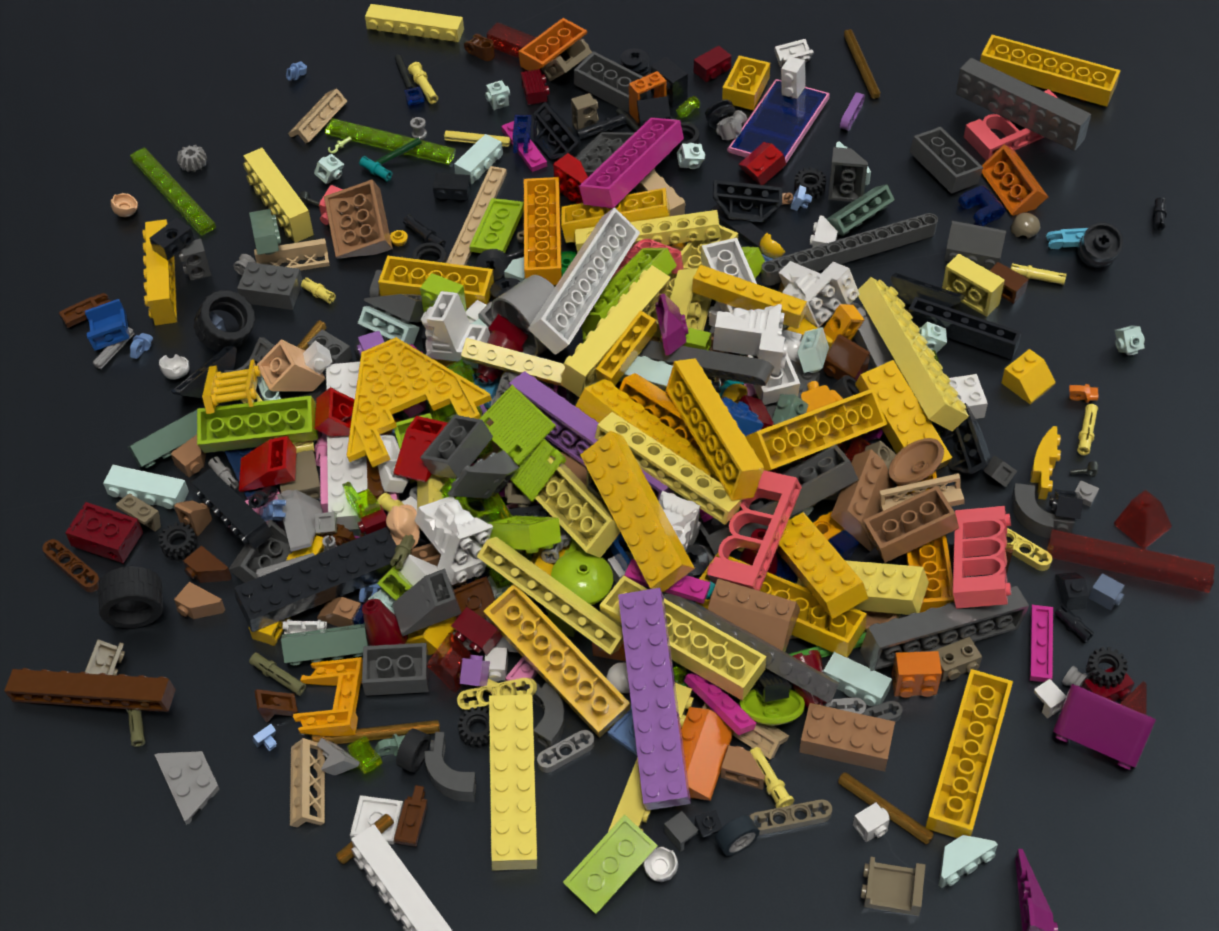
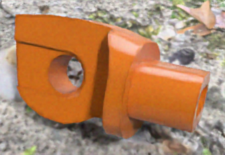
(1086, 393)

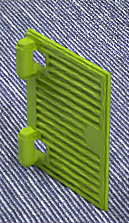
(517, 423)
(536, 469)

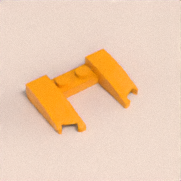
(343, 717)

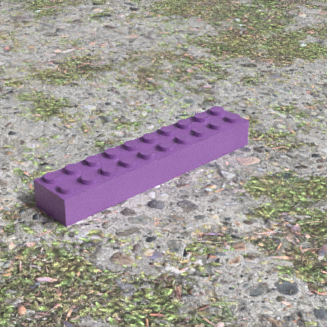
(573, 428)
(653, 699)

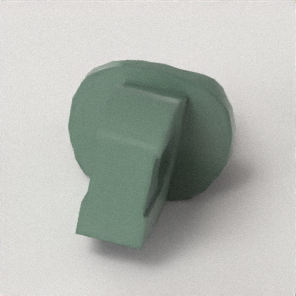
(389, 746)

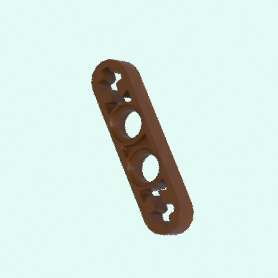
(70, 566)

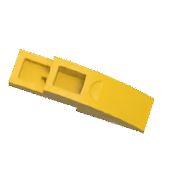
(1045, 462)

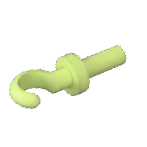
(340, 145)

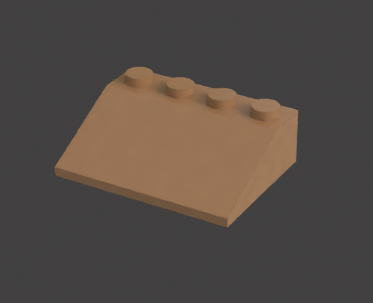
(358, 221)
(863, 496)
(756, 612)

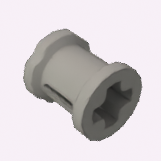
(418, 128)

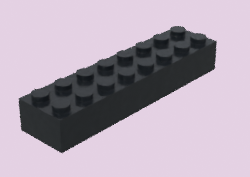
(316, 579)

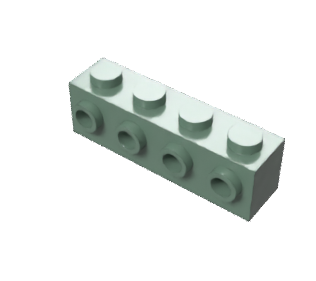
(861, 209)
(265, 231)
(787, 408)
(164, 440)
(324, 643)

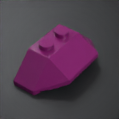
(671, 324)

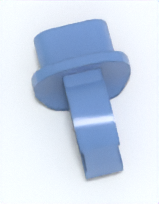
(296, 70)
(140, 344)

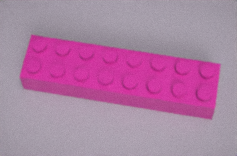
(631, 162)

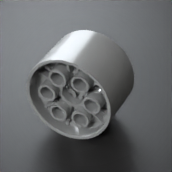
(521, 306)

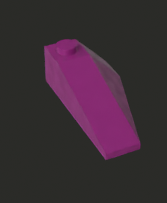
(1033, 906)

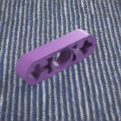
(852, 111)

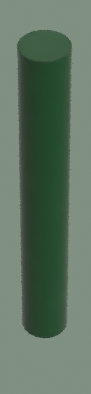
(399, 151)

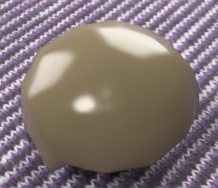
(1026, 225)

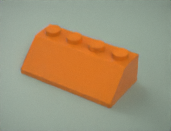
(550, 44)
(1013, 181)
(705, 747)

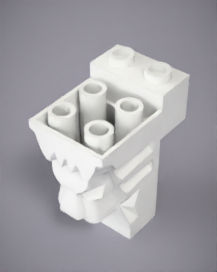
(821, 291)
(449, 327)
(752, 333)
(682, 516)
(455, 536)

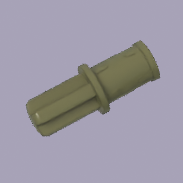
(402, 551)

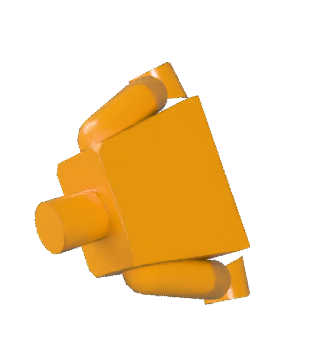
(819, 396)

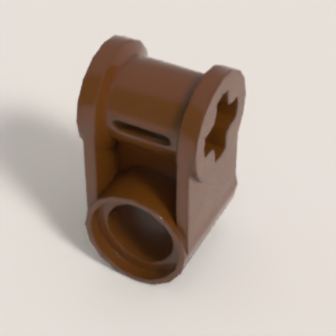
(480, 47)

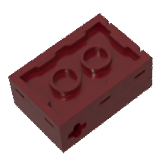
(104, 532)

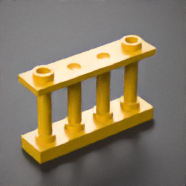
(230, 386)

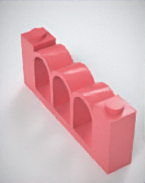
(987, 143)
(773, 487)
(988, 589)

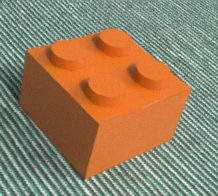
(916, 674)

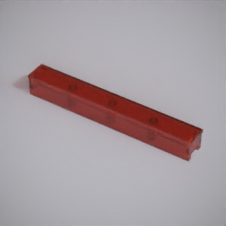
(1131, 561)

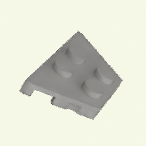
(188, 780)

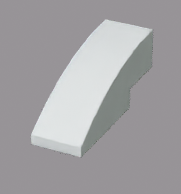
(389, 481)

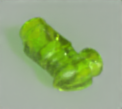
(688, 107)

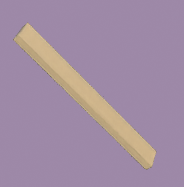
(488, 190)

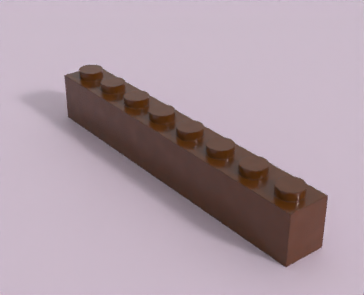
(90, 689)

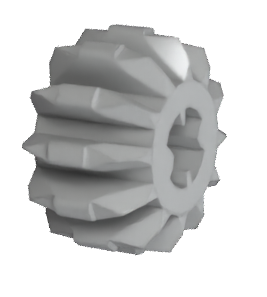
(192, 158)

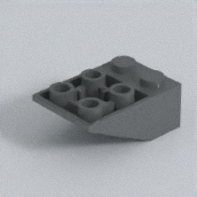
(406, 306)
(485, 477)
(426, 603)

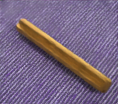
(895, 814)

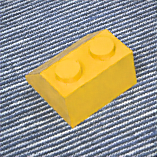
(1028, 376)
(432, 635)

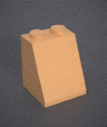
(286, 369)

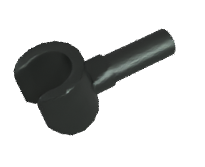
(305, 198)
(1091, 470)

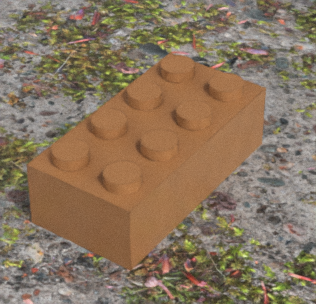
(911, 524)
(847, 737)

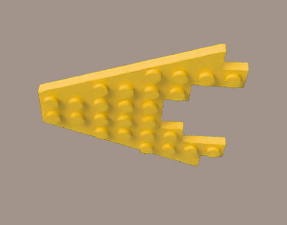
(394, 379)

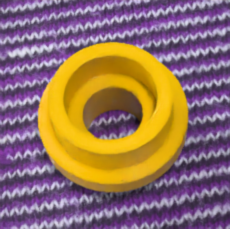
(399, 238)

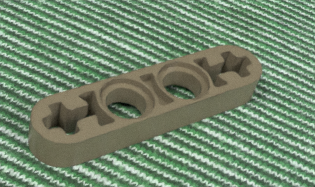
(790, 819)

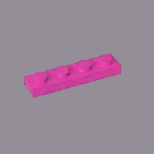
(533, 158)
(686, 587)
(1041, 643)
(721, 704)

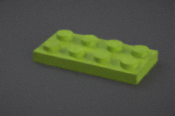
(497, 225)
(610, 864)

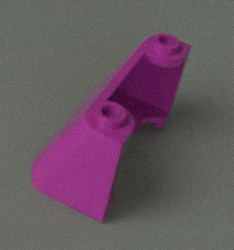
(1104, 726)

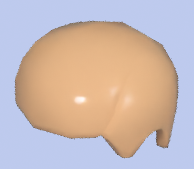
(124, 205)

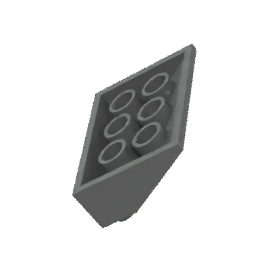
(601, 149)

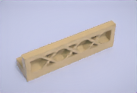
(318, 115)
(297, 251)
(952, 493)
(763, 736)
(302, 779)

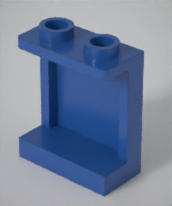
(107, 324)

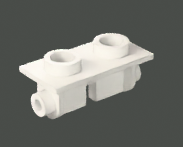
(302, 626)

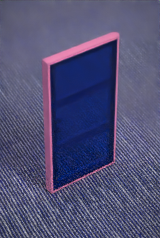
(779, 121)

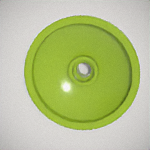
(589, 585)
(773, 712)

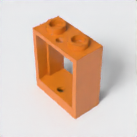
(642, 85)

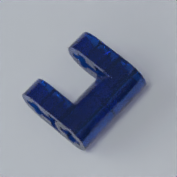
(991, 210)

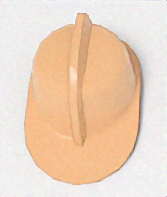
(402, 522)

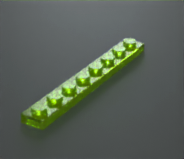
(389, 141)
(173, 191)

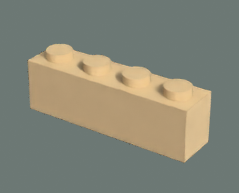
(654, 181)

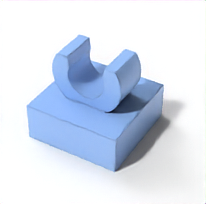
(800, 198)
(265, 737)

